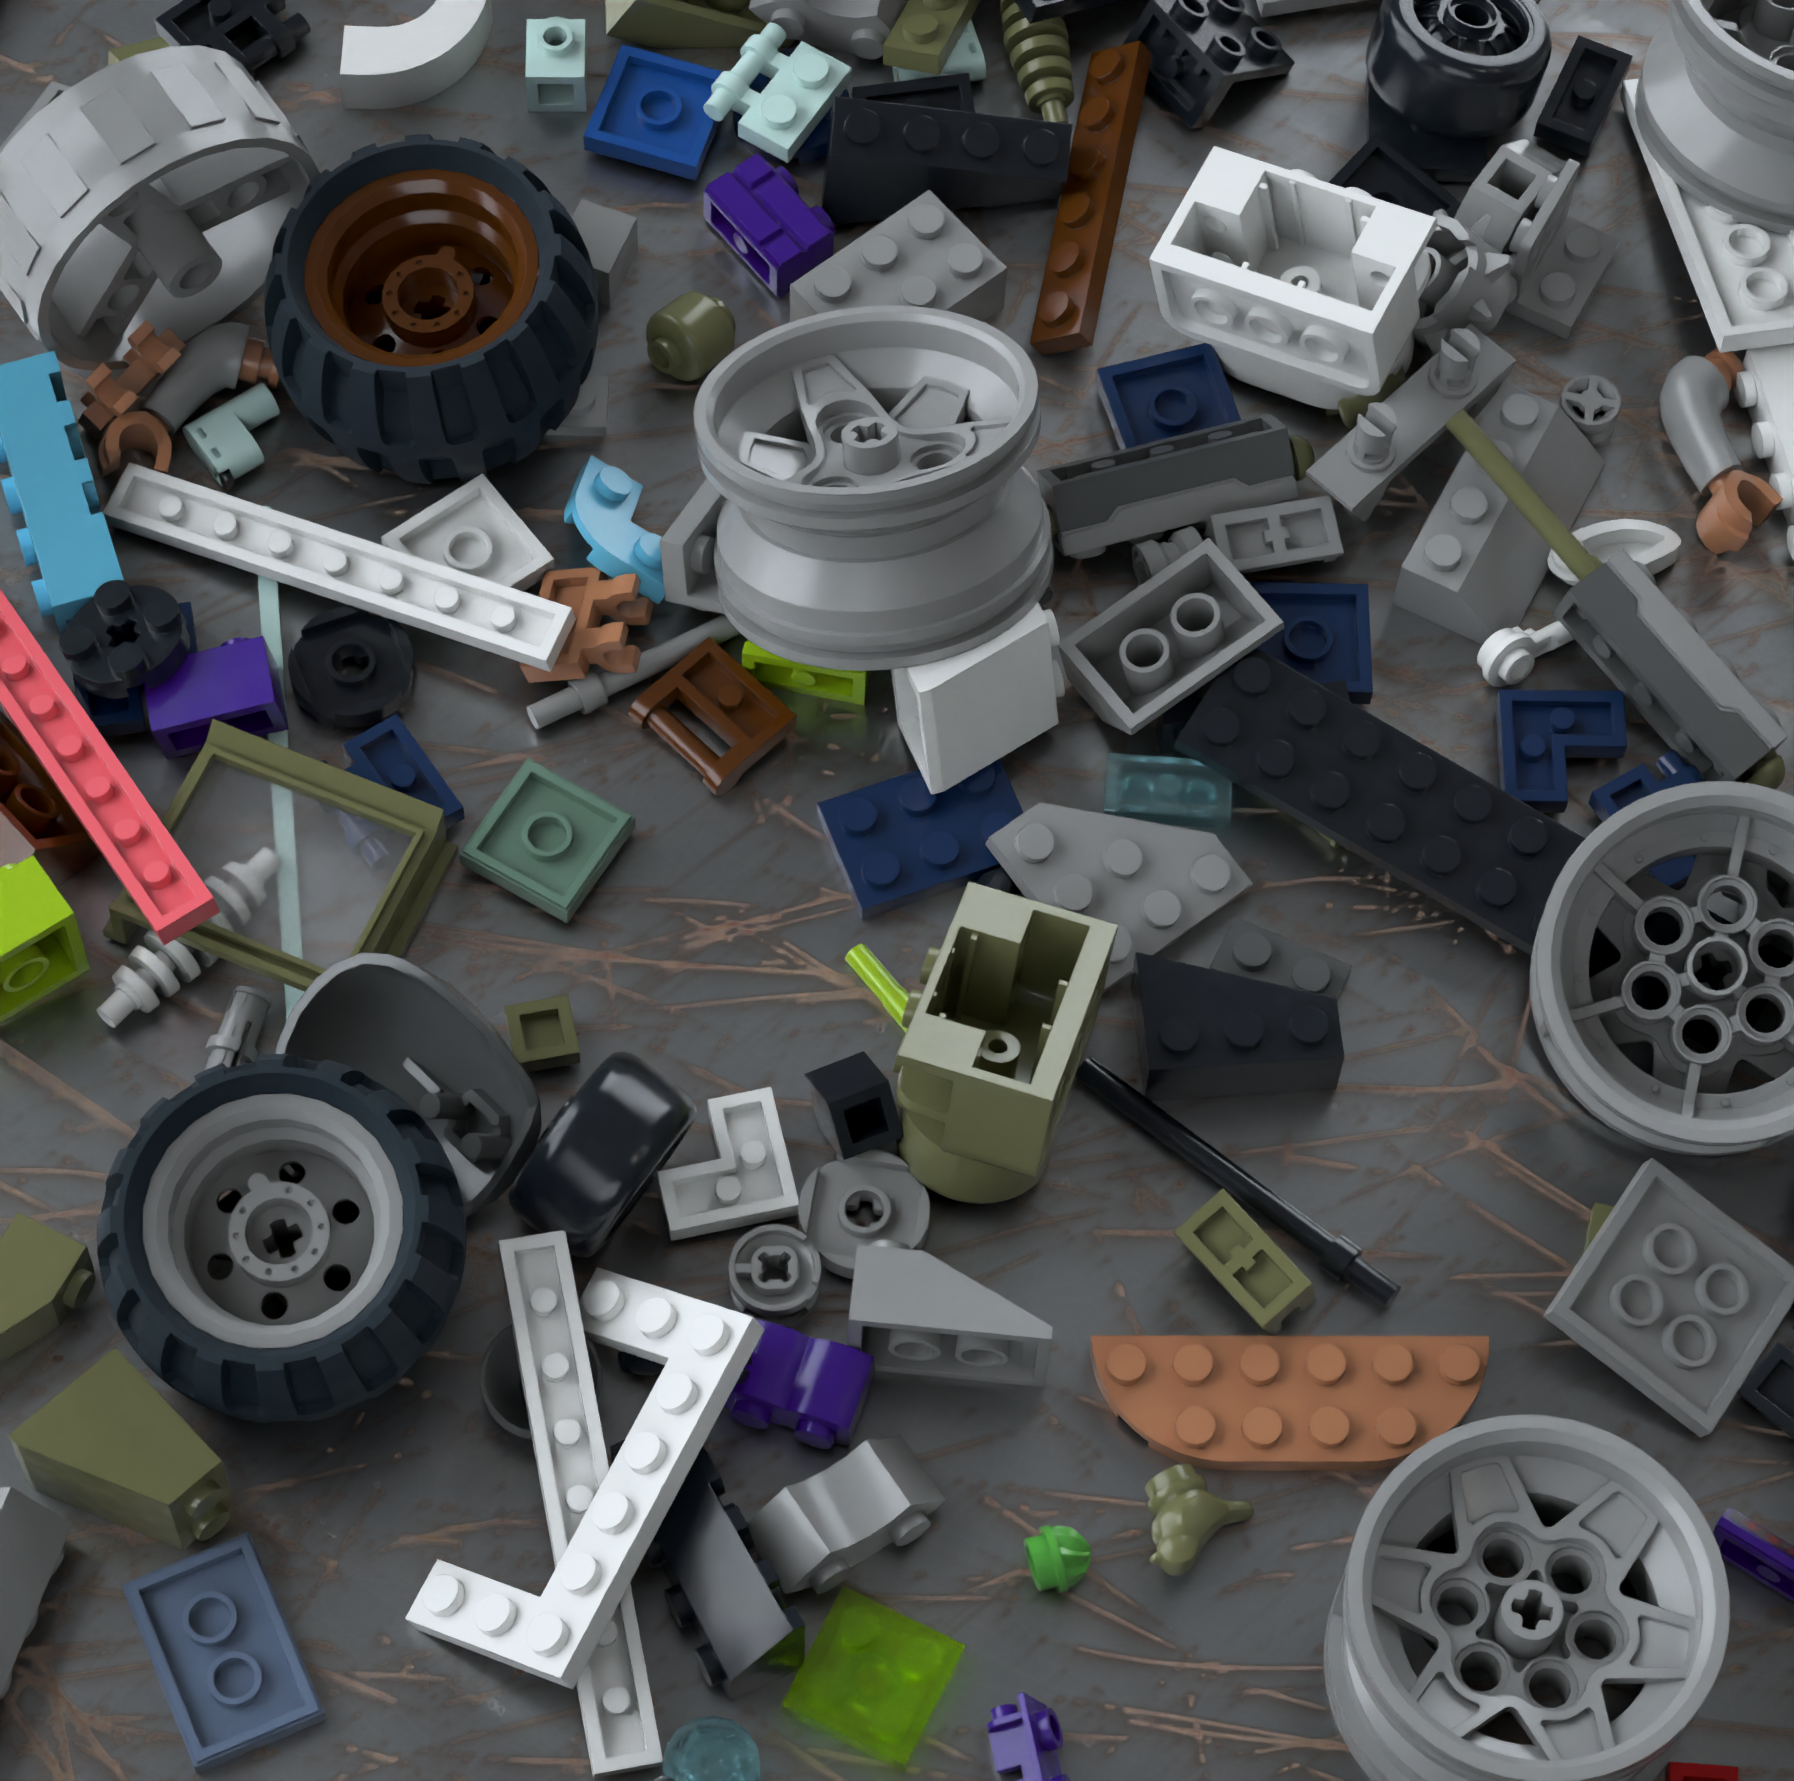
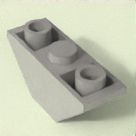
(1508, 190)

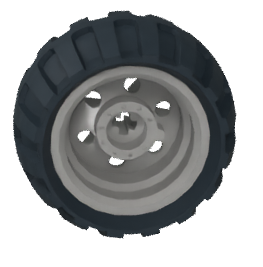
(237, 1135)

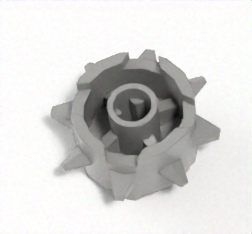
(1465, 283)

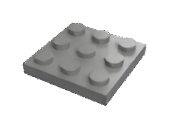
(1675, 1297)

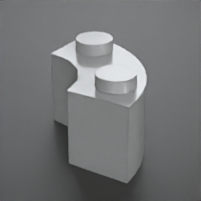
(834, 24)
(845, 1515)

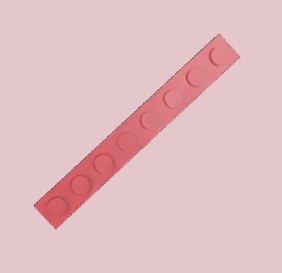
(98, 786)

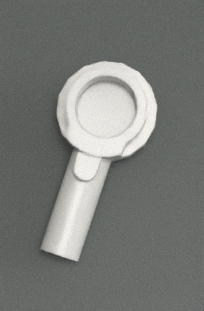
(1511, 652)

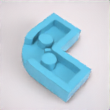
(602, 511)

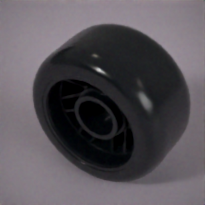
(1459, 62)
(602, 1152)

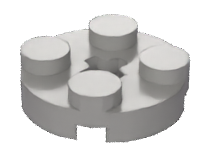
(841, 1186)

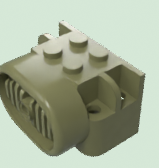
(997, 1043)

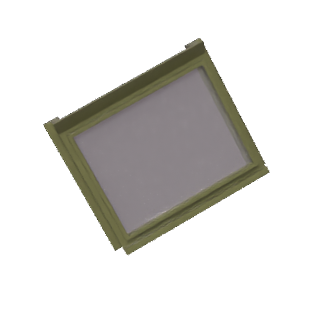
(297, 859)

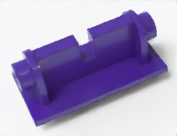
(1026, 1740)

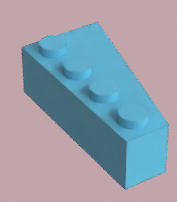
(52, 489)

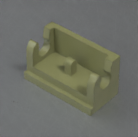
(1246, 1261)

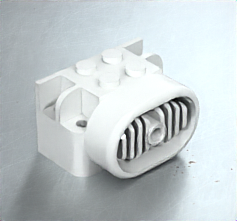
(1293, 278)

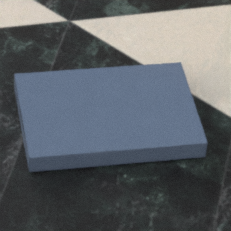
(223, 1652)

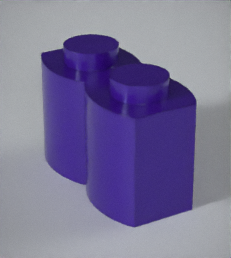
(803, 1386)

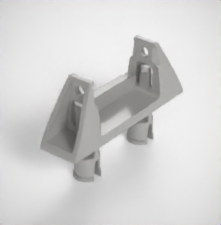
(1397, 430)

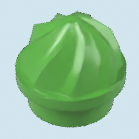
(1057, 1557)

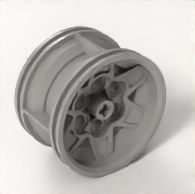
(1581, 1020)
(1613, 1521)

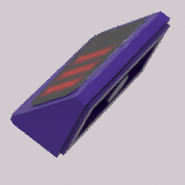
(1756, 1552)

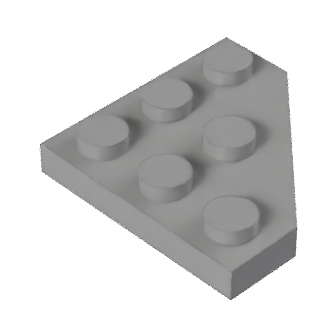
(1122, 871)

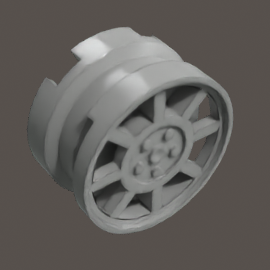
(774, 1274)

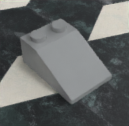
(939, 1322)

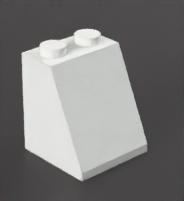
(980, 702)

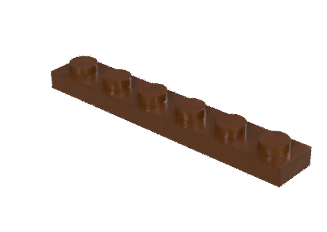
(1091, 199)

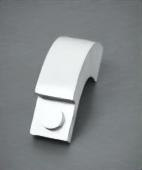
(415, 58)

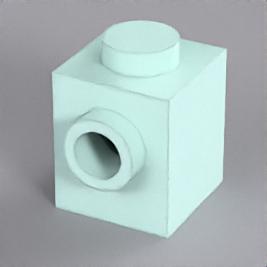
(556, 65)

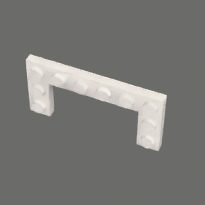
(558, 1632)

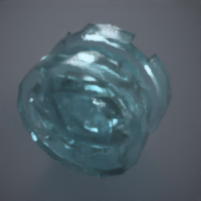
(711, 1751)

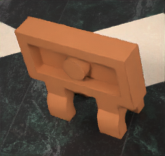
(147, 360)
(592, 597)

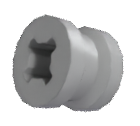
(1599, 403)

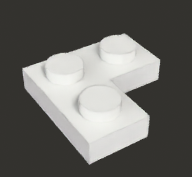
(748, 1180)

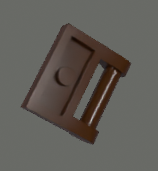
(727, 702)

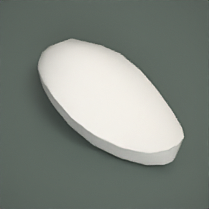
(1642, 540)

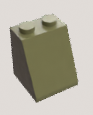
(125, 1456)

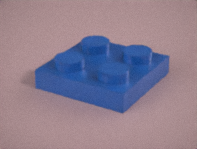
(654, 113)

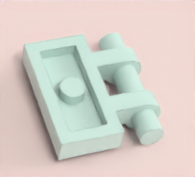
(790, 103)

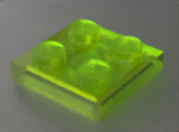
(873, 1678)

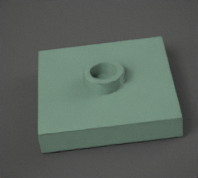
(547, 840)

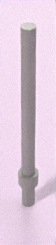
(593, 691)

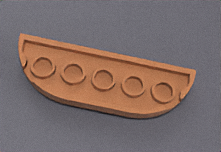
(1289, 1397)

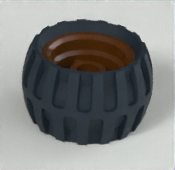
(443, 367)

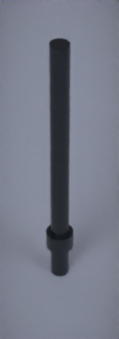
(1336, 1255)

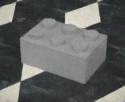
(907, 260)

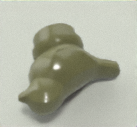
(1186, 1516)

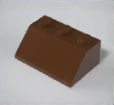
(36, 815)

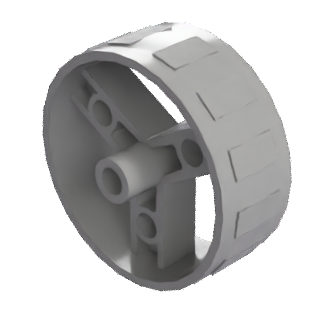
(146, 202)

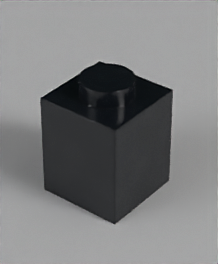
(854, 1105)

